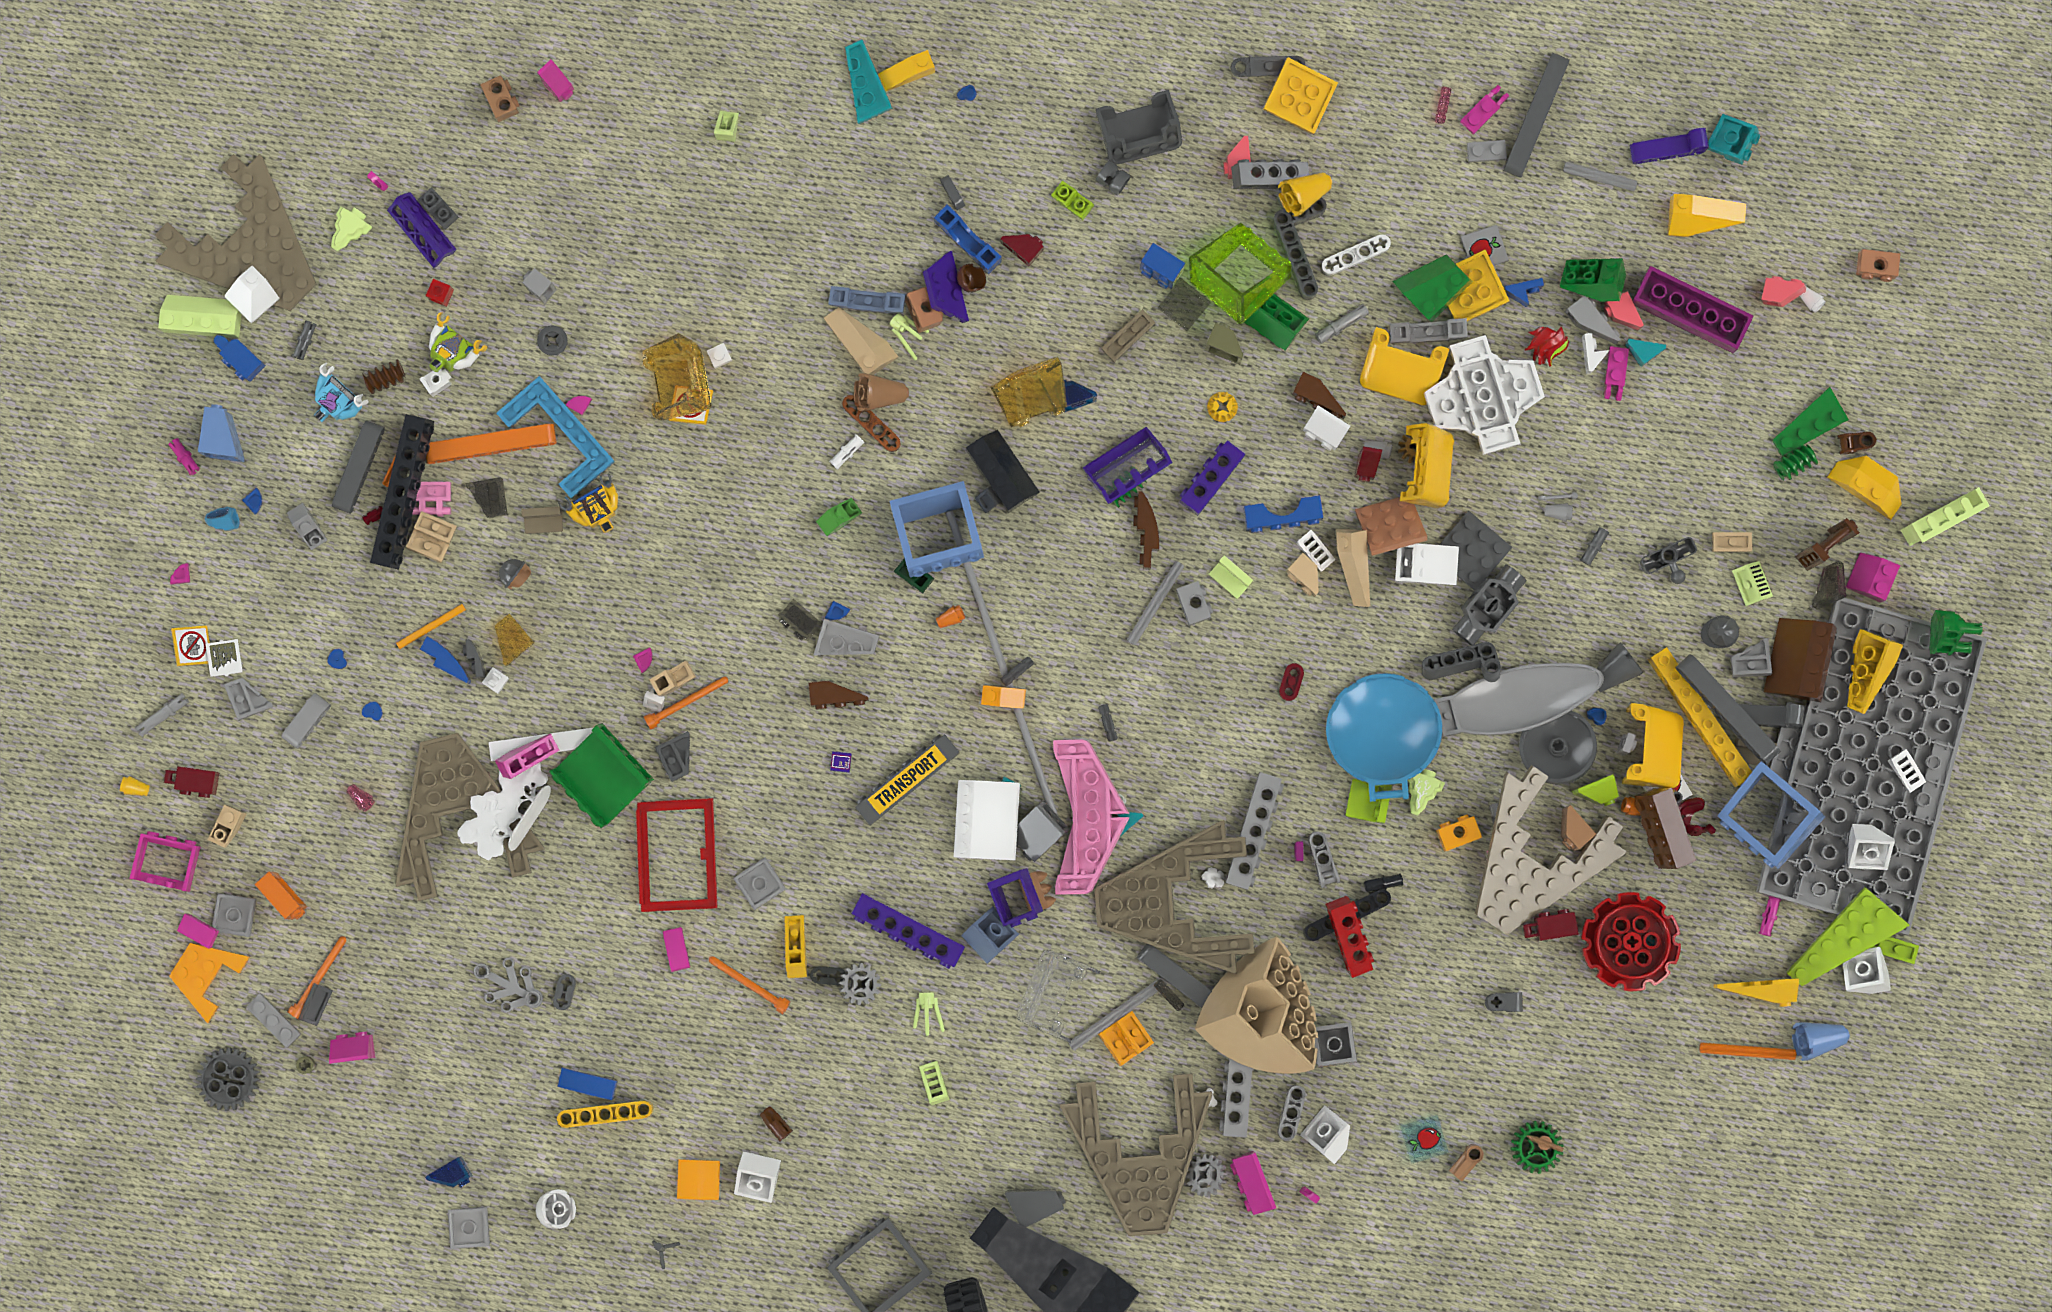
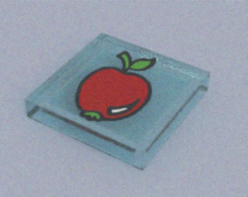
(1424, 1139)

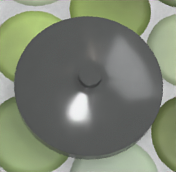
(1560, 748)

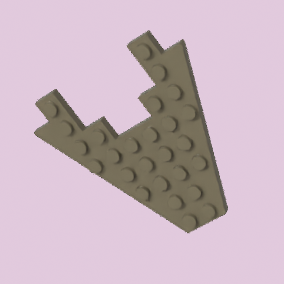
(261, 242)

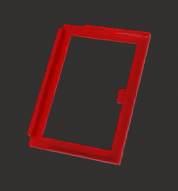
(707, 854)

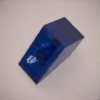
(452, 1174)

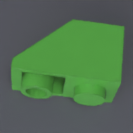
(838, 516)

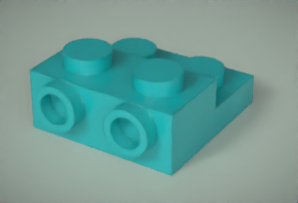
(1733, 139)

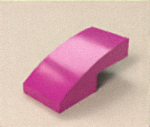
(676, 949)

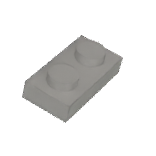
(1486, 151)
(1626, 744)

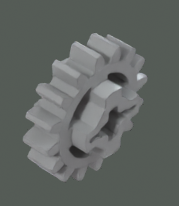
(869, 976)
(1199, 1174)

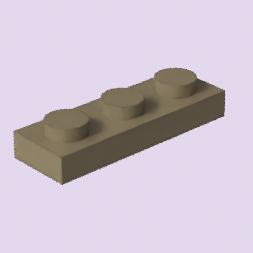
(1128, 335)

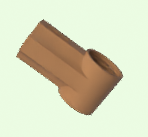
(1465, 1164)

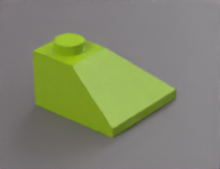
(1599, 792)

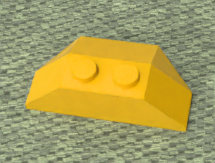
(1869, 483)

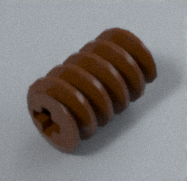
(383, 377)

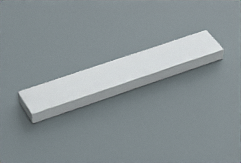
(565, 741)

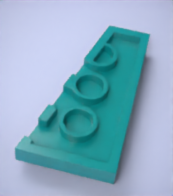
(868, 90)

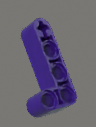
(1669, 147)

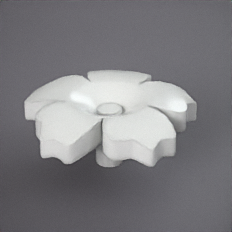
(1213, 878)

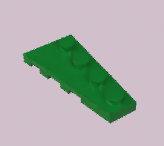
(1814, 421)

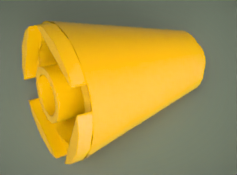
(1303, 192)

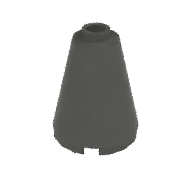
(1618, 668)

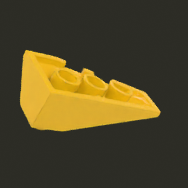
(1701, 214)
(1774, 991)

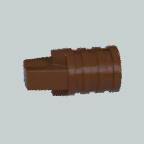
(776, 1123)

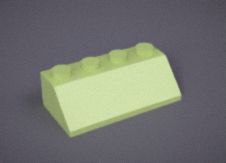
(199, 316)

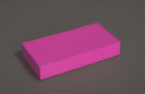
(198, 930)

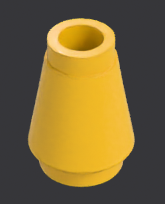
(132, 786)

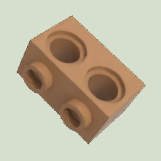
(496, 100)

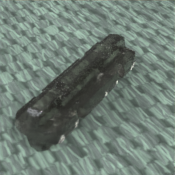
(1169, 995)

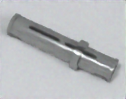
(1339, 325)
(168, 710)

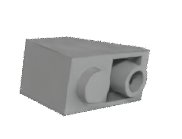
(306, 526)

